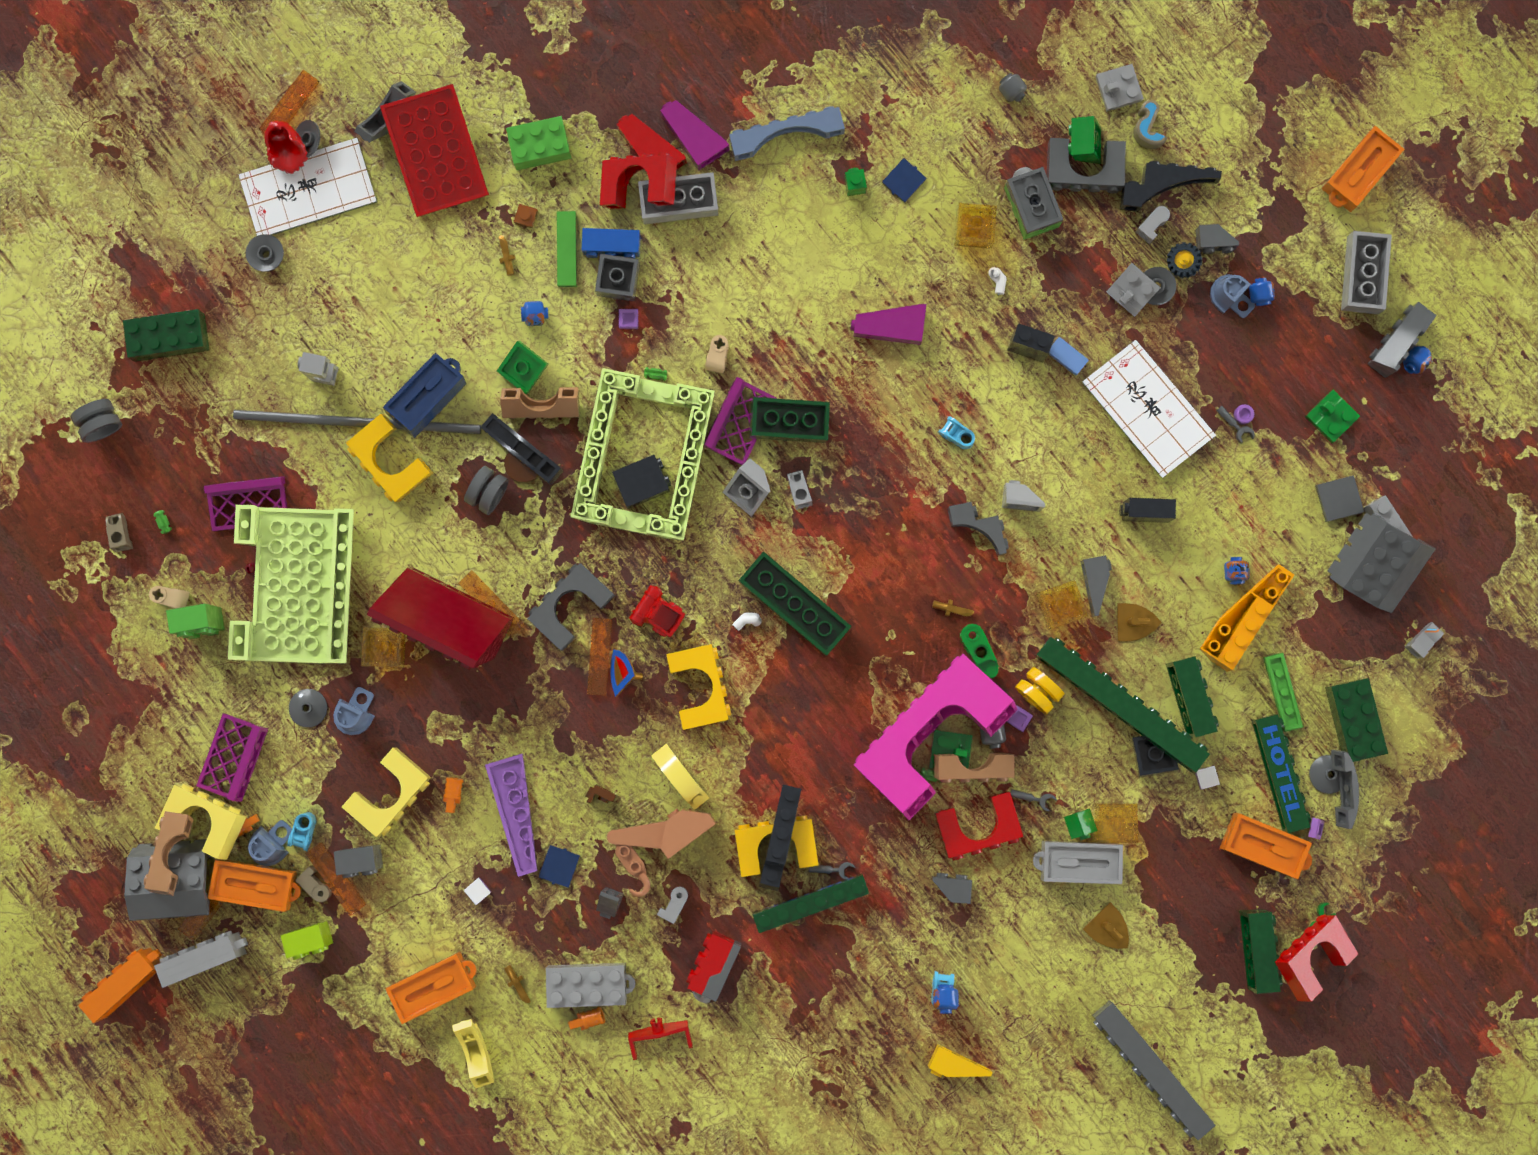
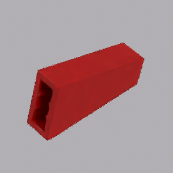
(646, 141)

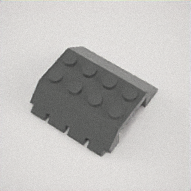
(1380, 562)
(189, 898)

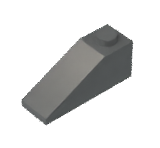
(1096, 577)
(609, 902)

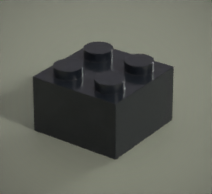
(1151, 759)

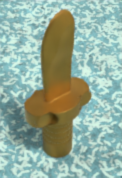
(507, 258)
(950, 608)
(514, 980)

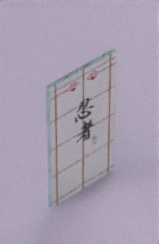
(326, 186)
(1148, 409)

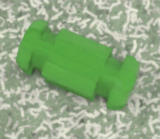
(655, 373)
(162, 521)
(929, 775)

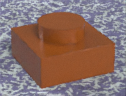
(525, 216)

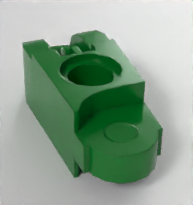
(988, 663)

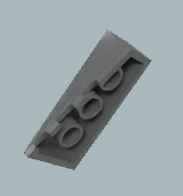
(1403, 338)

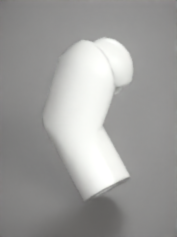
(999, 278)
(747, 618)

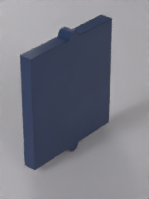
(904, 180)
(559, 866)

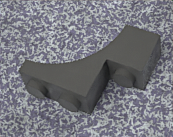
(375, 125)
(991, 527)

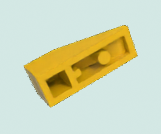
(955, 1065)

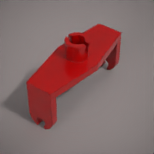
(658, 1030)

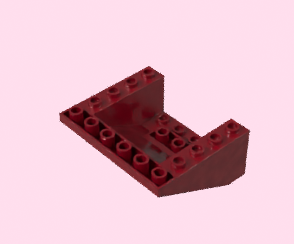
(441, 618)

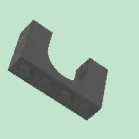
(1063, 176)
(545, 615)

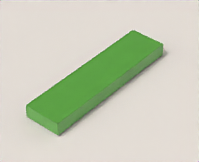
(566, 249)
(1283, 691)

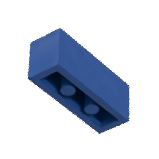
(610, 242)

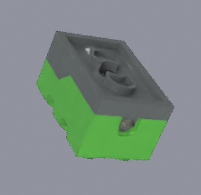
(1033, 202)

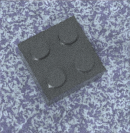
(617, 277)
(360, 859)

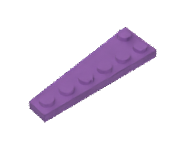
(511, 796)

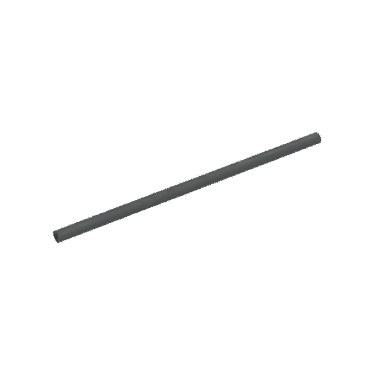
(346, 421)

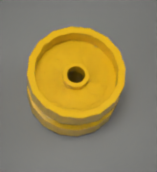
(1039, 691)

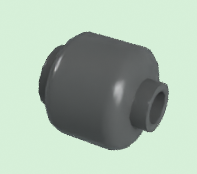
(1012, 87)
(995, 740)

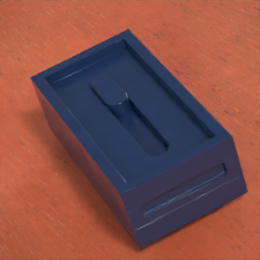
(425, 394)

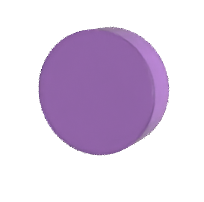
(1244, 414)

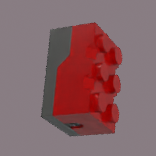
(712, 966)

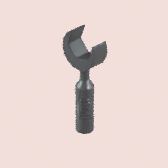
(1232, 422)
(1029, 797)
(828, 869)

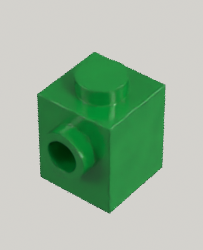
(855, 182)
(1080, 824)

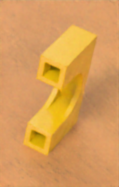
(364, 447)
(702, 659)
(749, 838)

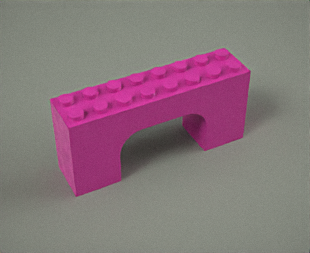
(957, 691)

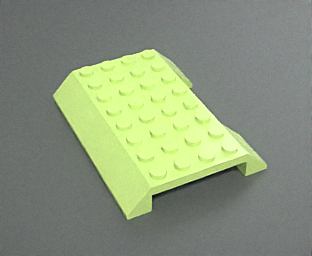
(297, 585)

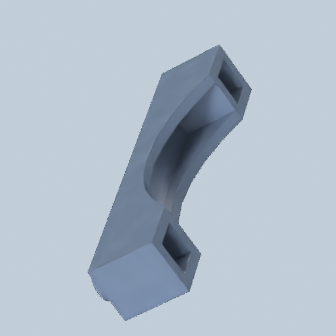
(823, 123)

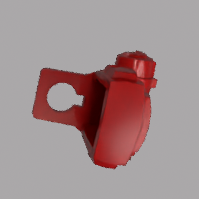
(657, 612)

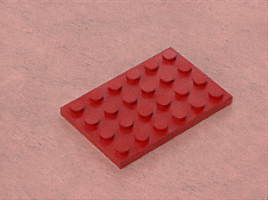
(434, 150)

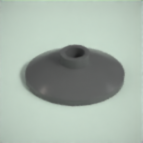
(310, 135)
(256, 249)
(1167, 282)
(317, 708)
(1319, 775)

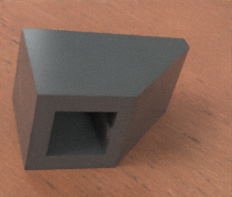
(1214, 238)
(955, 889)

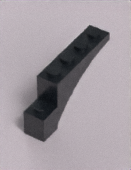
(1161, 178)
(522, 449)
(780, 838)

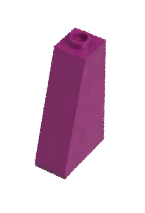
(694, 136)
(892, 325)

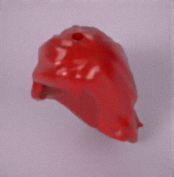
(284, 147)

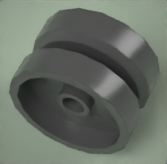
(96, 420)
(486, 490)

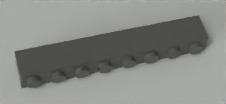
(1151, 1067)

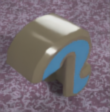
(1142, 129)

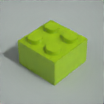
(307, 939)

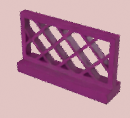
(723, 418)
(242, 487)
(247, 759)

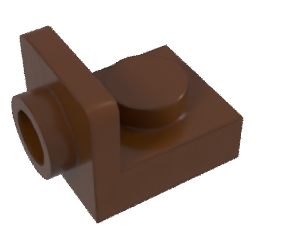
(604, 794)

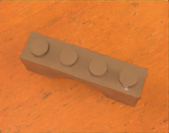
(518, 405)
(997, 766)
(173, 829)

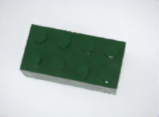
(166, 335)
(789, 420)
(1192, 697)
(1356, 719)
(1260, 951)

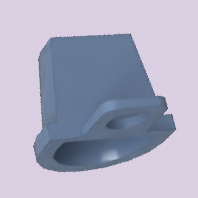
(1228, 292)
(352, 717)
(267, 847)

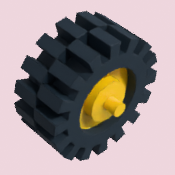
(1184, 260)

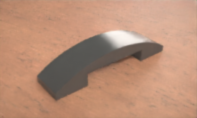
(1349, 789)

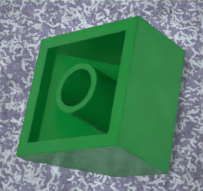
(1085, 139)

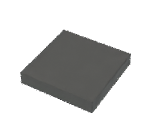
(1339, 498)

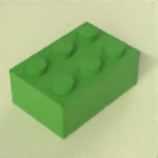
(538, 143)
(195, 620)

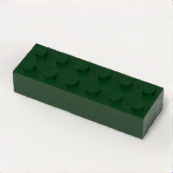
(794, 603)

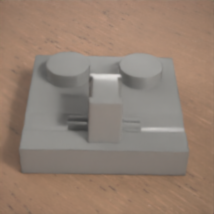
(1119, 87)
(1133, 289)

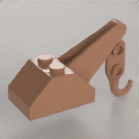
(666, 835)

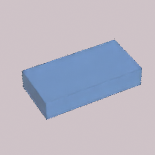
(1067, 356)

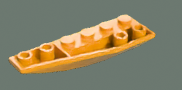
(1244, 619)

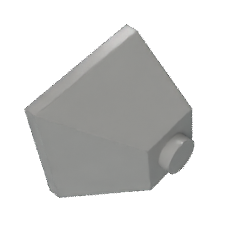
(748, 487)
(1020, 497)

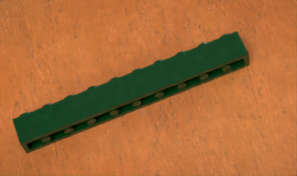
(1122, 705)

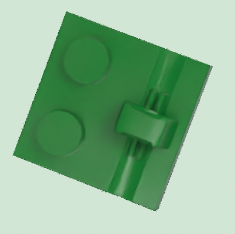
(522, 367)
(1332, 416)
(951, 743)

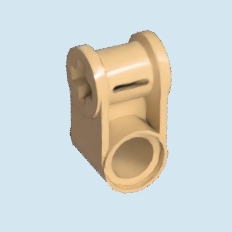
(717, 357)
(171, 597)

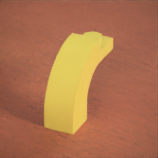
(680, 777)
(475, 1052)

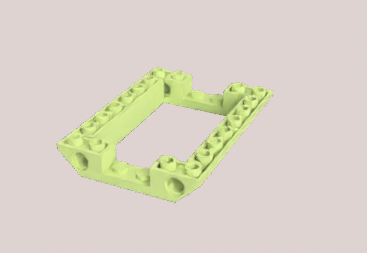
(618, 383)

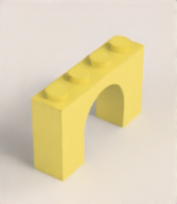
(412, 781)
(225, 821)

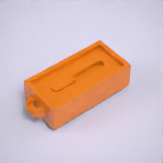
(1362, 169)
(1267, 846)
(253, 885)
(120, 985)
(432, 987)

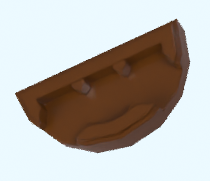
(517, 470)

